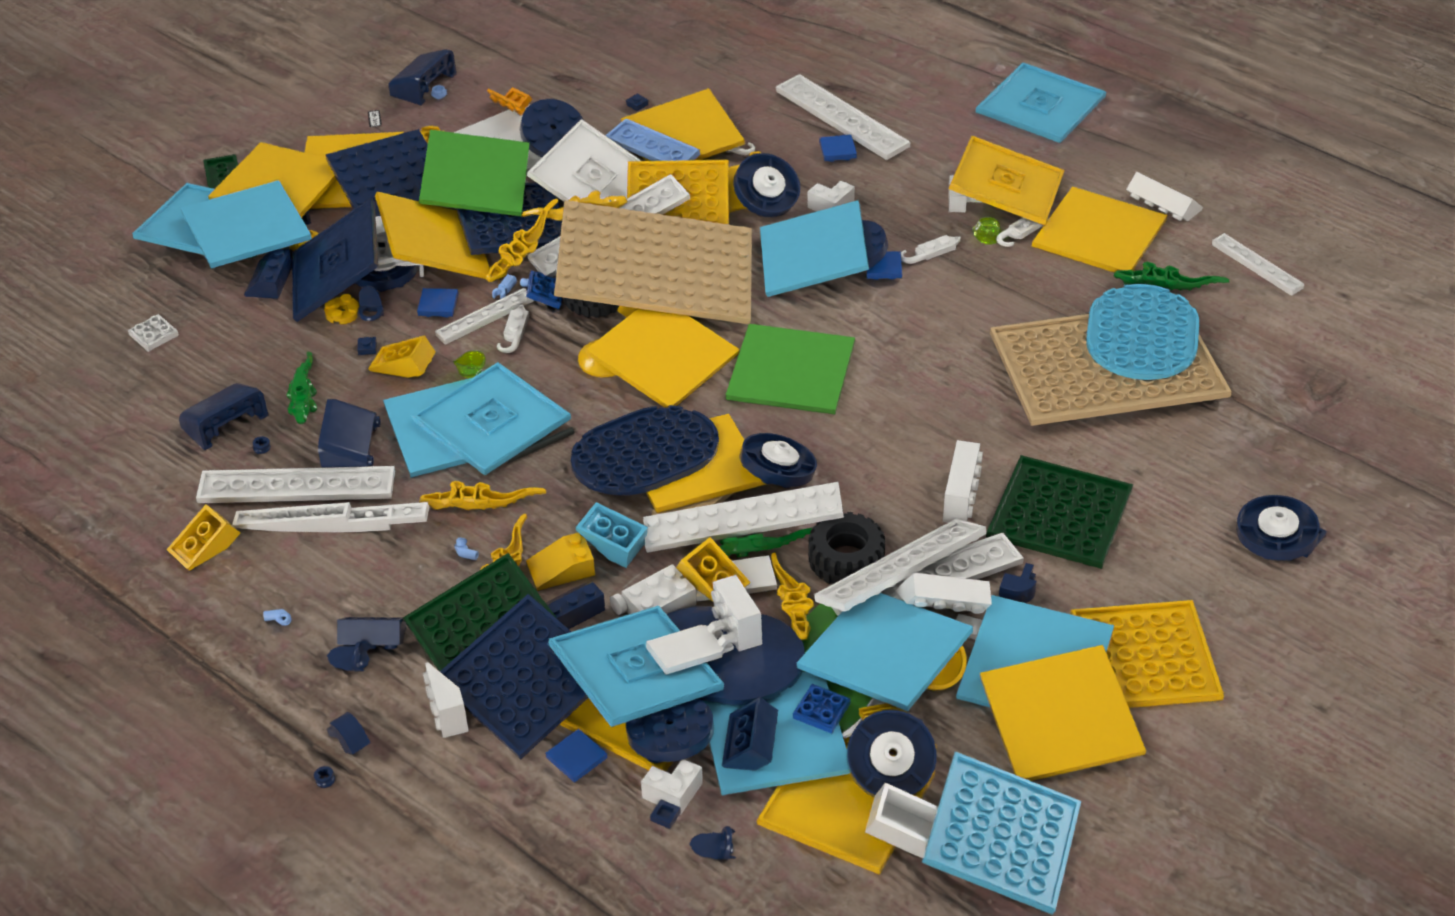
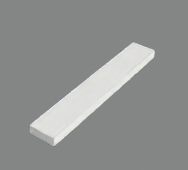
(1258, 264)
(482, 316)

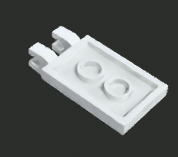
(690, 647)

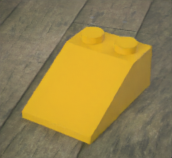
(404, 358)
(203, 538)
(562, 562)
(706, 565)

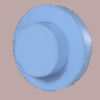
(438, 92)

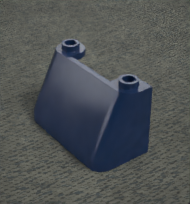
(414, 79)
(206, 416)
(346, 435)

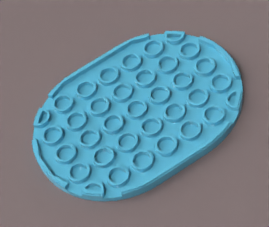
(1143, 332)

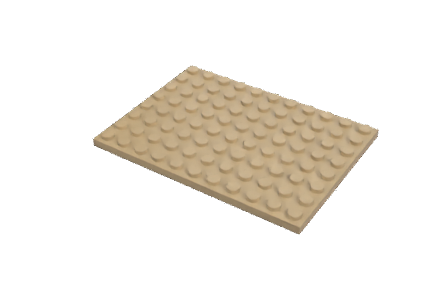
(654, 262)
(1064, 383)

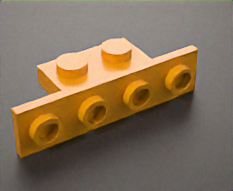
(513, 100)

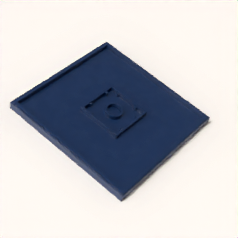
(334, 259)

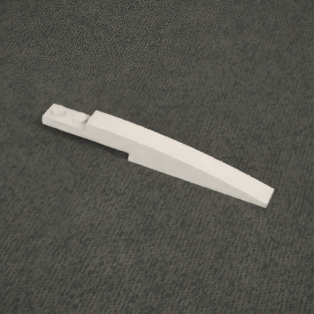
(331, 517)

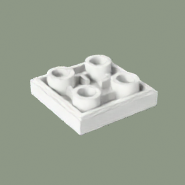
(153, 332)

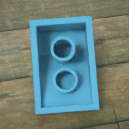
(613, 534)

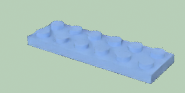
(651, 143)

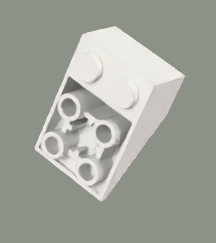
(446, 703)

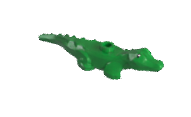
(1165, 277)
(301, 392)
(758, 542)

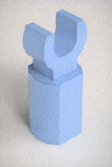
(505, 286)

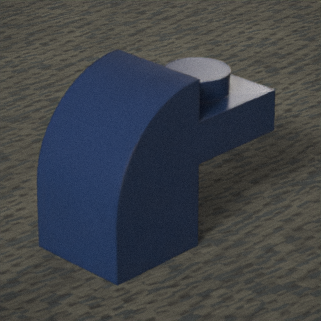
(1019, 588)
(349, 733)

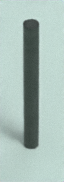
(543, 443)

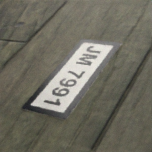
(374, 118)

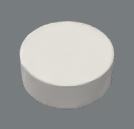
(618, 604)

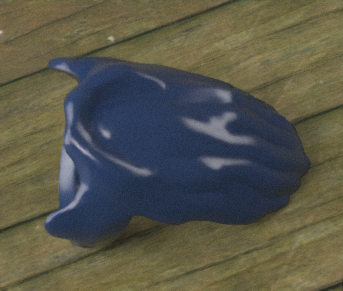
(371, 302)
(350, 657)
(714, 844)

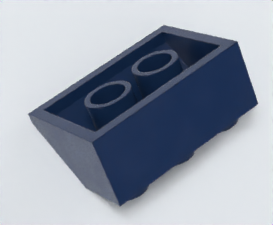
(270, 275)
(578, 604)
(372, 631)
(750, 736)

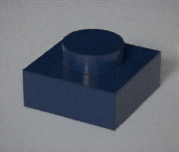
(637, 102)
(367, 345)
(665, 814)

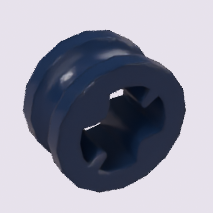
(259, 441)
(326, 782)

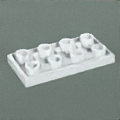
(757, 571)

